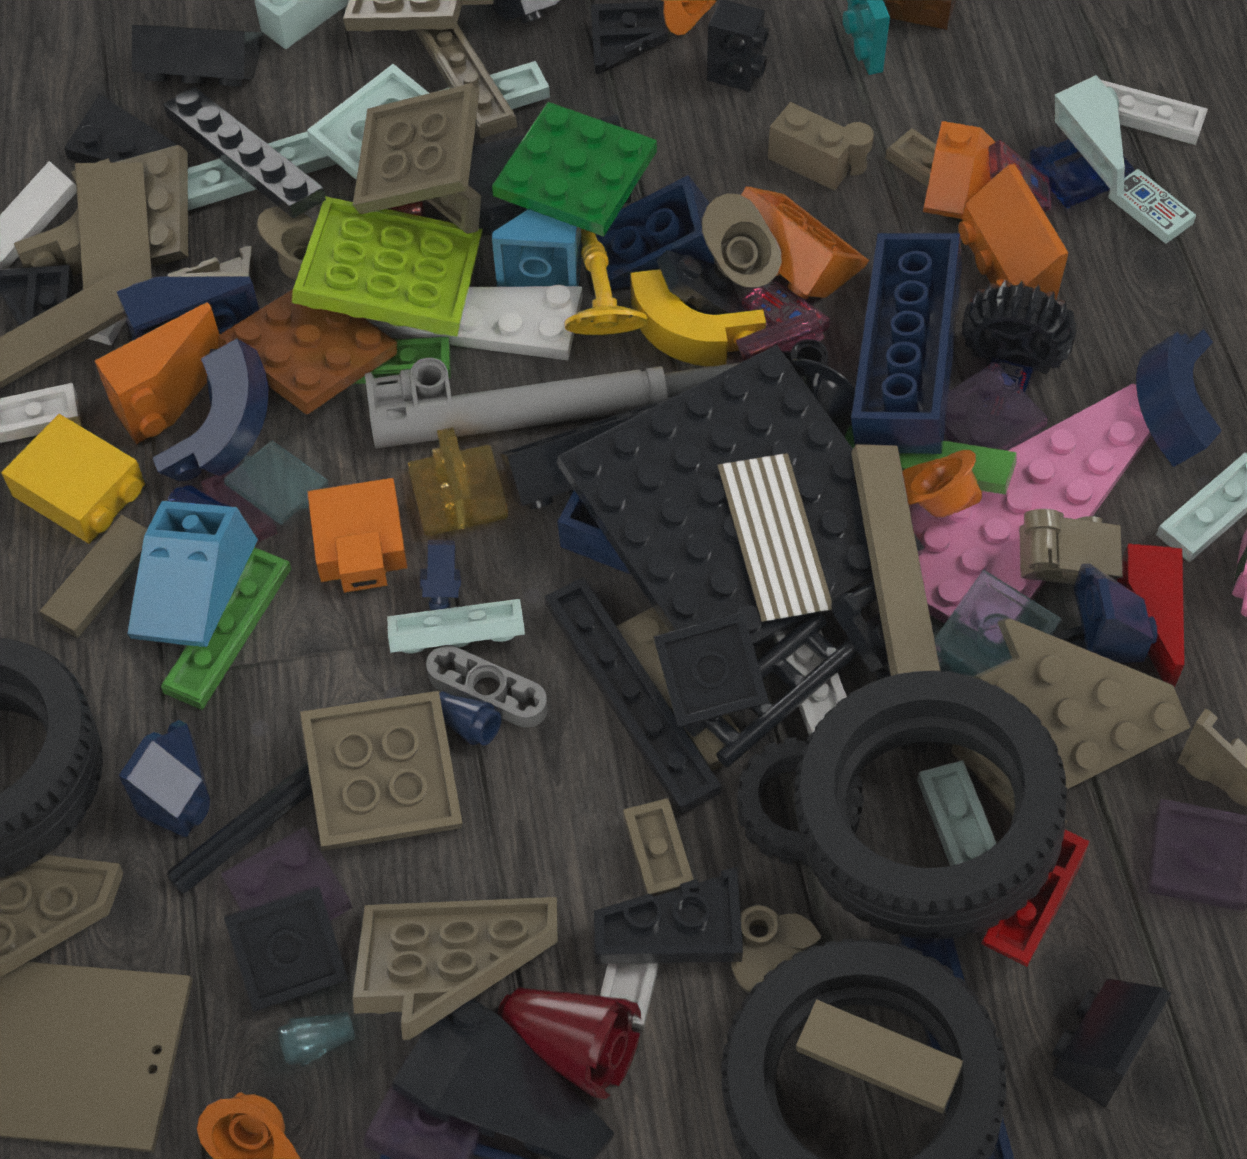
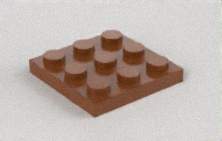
(311, 351)

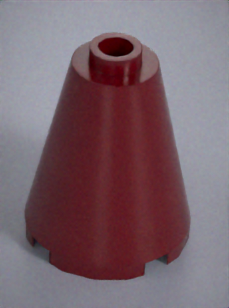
(576, 1034)

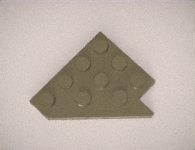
(404, 14)
(1086, 701)
(51, 904)
(445, 953)

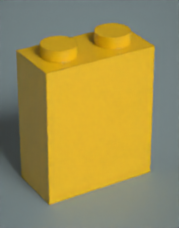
(74, 478)

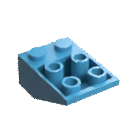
(188, 572)

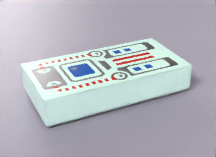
(1153, 207)

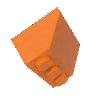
(1013, 234)
(811, 254)

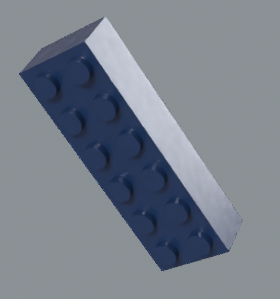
(908, 342)

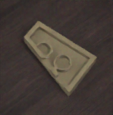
(166, 202)

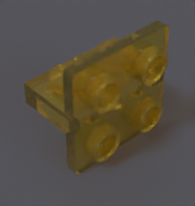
(457, 486)

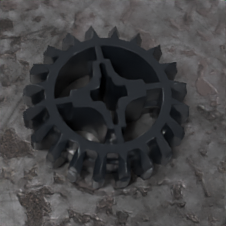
(1019, 326)

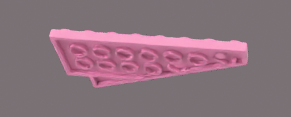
(1058, 469)

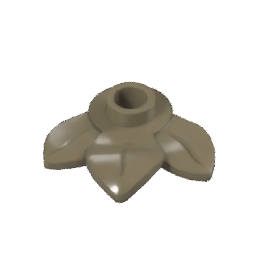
(784, 937)

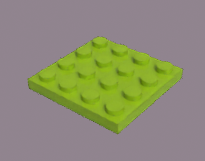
(388, 267)

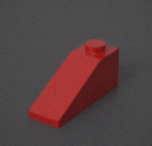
(1158, 578)
(1023, 932)

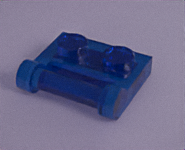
(1074, 180)

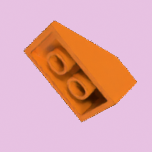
(159, 372)

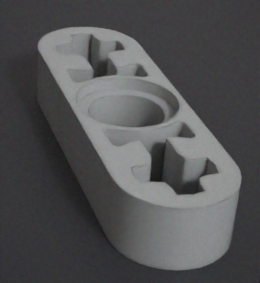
(521, 687)

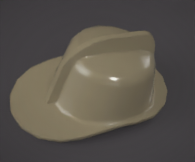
(287, 237)
(741, 241)

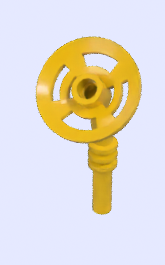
(605, 313)

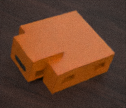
(357, 533)

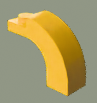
(686, 332)

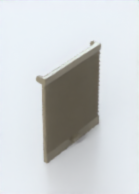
(83, 1053)

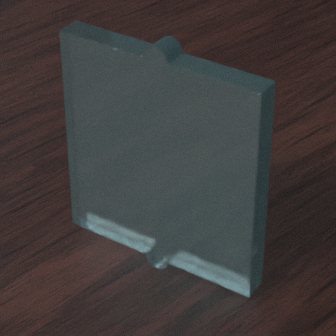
(275, 482)

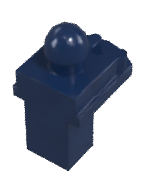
(440, 577)

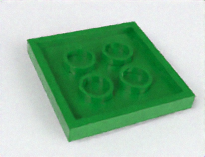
(575, 168)

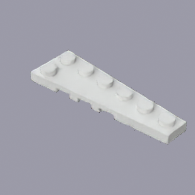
(510, 321)

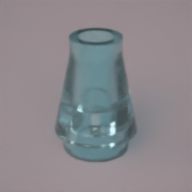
(313, 1036)

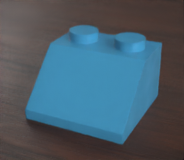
(537, 252)

